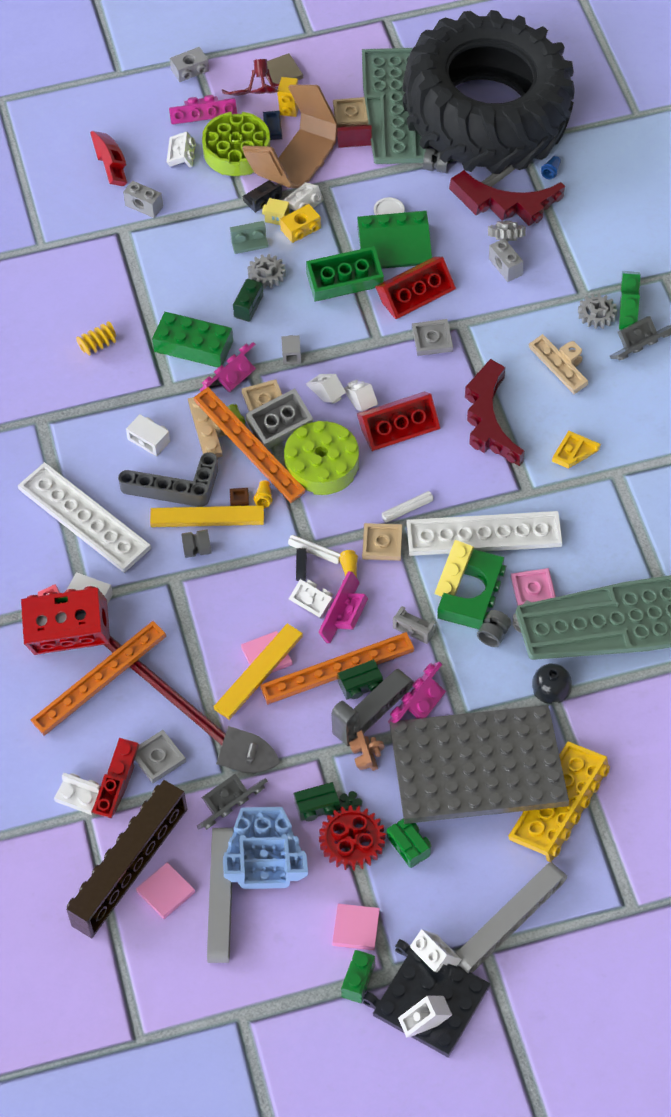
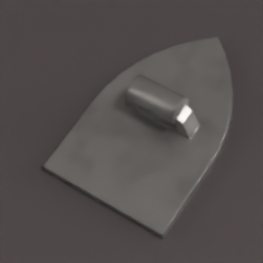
(246, 752)

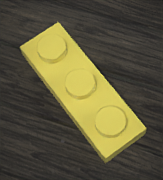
(454, 568)

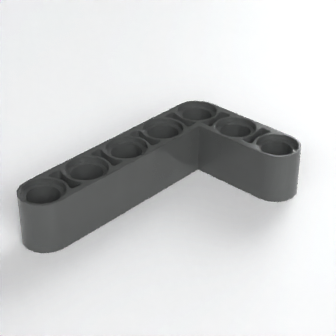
(173, 486)
(349, 721)

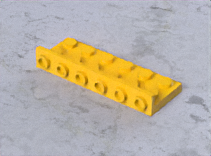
(548, 828)

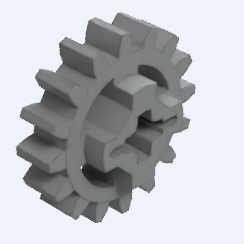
(507, 230)
(267, 270)
(597, 311)

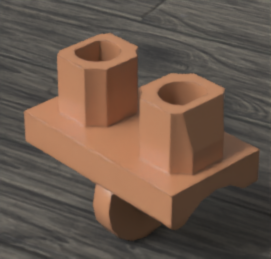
(363, 744)

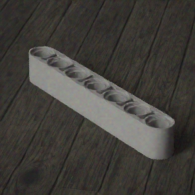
(219, 900)
(510, 917)

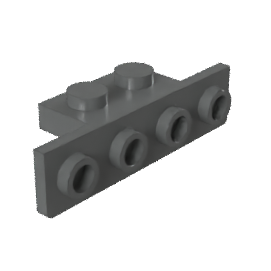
(637, 335)
(226, 796)

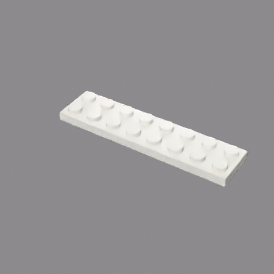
(84, 517)
(485, 532)

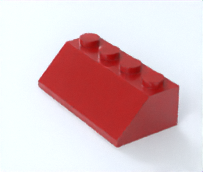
(416, 287)
(399, 420)

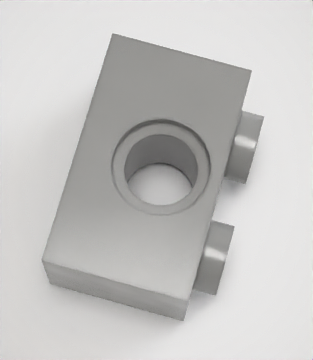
(189, 64)
(143, 199)
(506, 260)

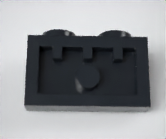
(259, 196)

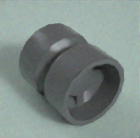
(428, 162)
(196, 543)
(494, 628)

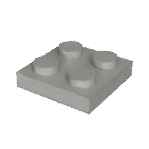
(432, 337)
(158, 756)

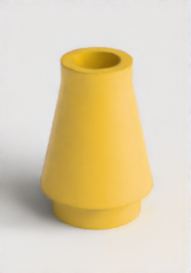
(263, 494)
(349, 561)

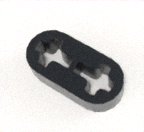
(301, 563)

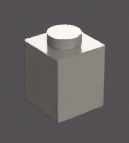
(291, 349)

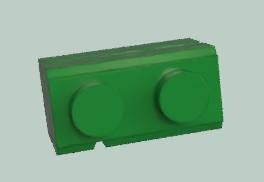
(409, 842)
(358, 976)

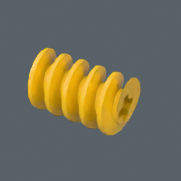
(96, 338)

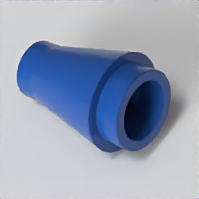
(550, 169)

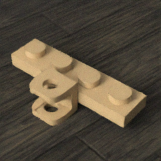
(561, 362)
(206, 430)

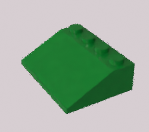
(397, 237)

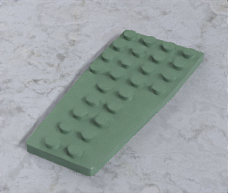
(383, 93)
(599, 620)

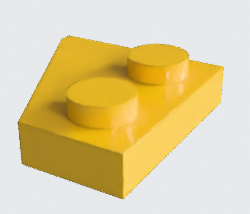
(574, 449)

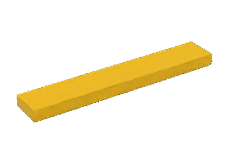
(207, 516)
(258, 671)

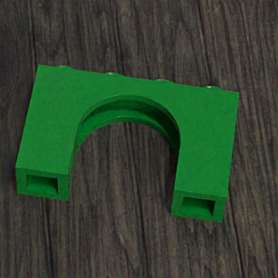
(473, 611)

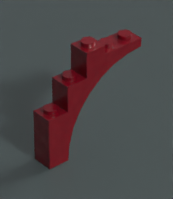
(504, 204)
(487, 431)

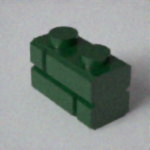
(248, 300)
(359, 679)
(316, 802)

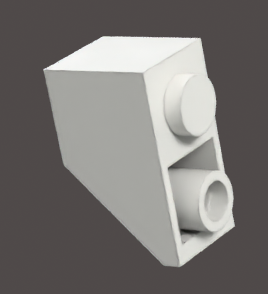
(361, 395)

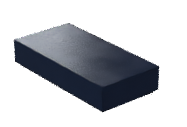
(273, 122)

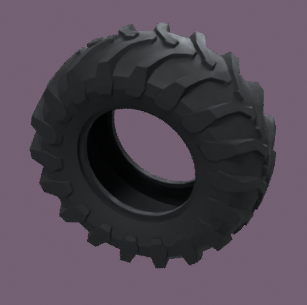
(494, 51)

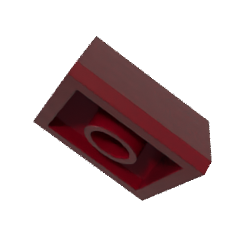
(354, 136)

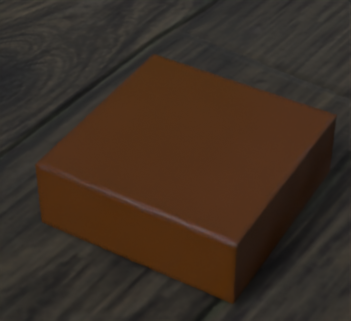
(239, 497)

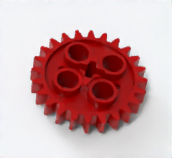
(358, 853)

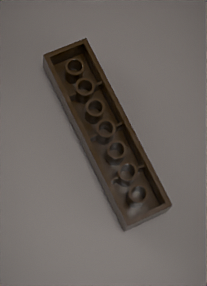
(126, 858)

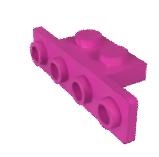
(201, 109)
(234, 372)
(344, 609)
(422, 697)

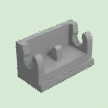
(414, 626)

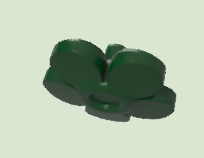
(350, 799)

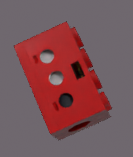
(65, 620)

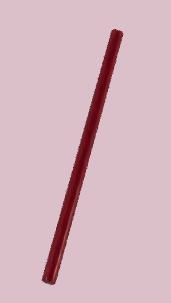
(173, 696)

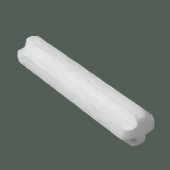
(407, 506)
(314, 549)

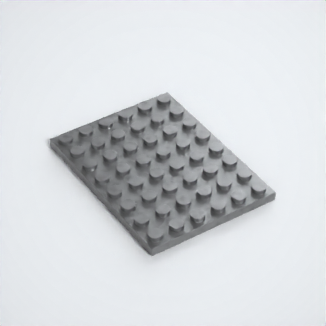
(478, 764)

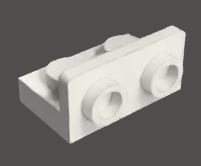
(181, 149)
(304, 195)
(311, 599)
(77, 793)
(434, 950)

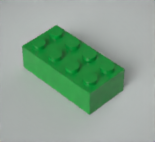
(344, 273)
(192, 339)

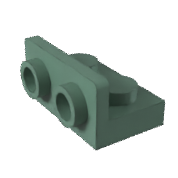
(248, 237)

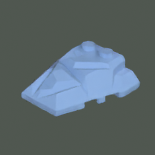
(264, 850)

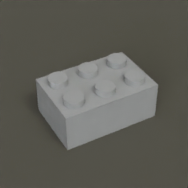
(278, 418)

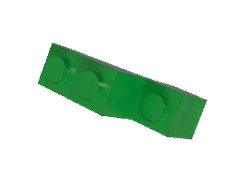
(629, 298)

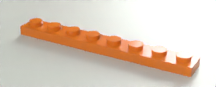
(249, 445)
(327, 671)
(98, 678)

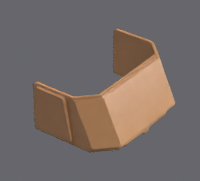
(306, 149)

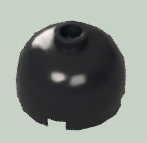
(551, 683)

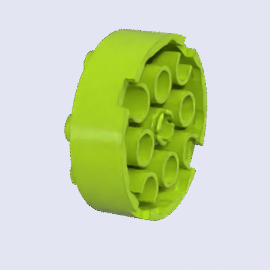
(225, 138)
(322, 457)

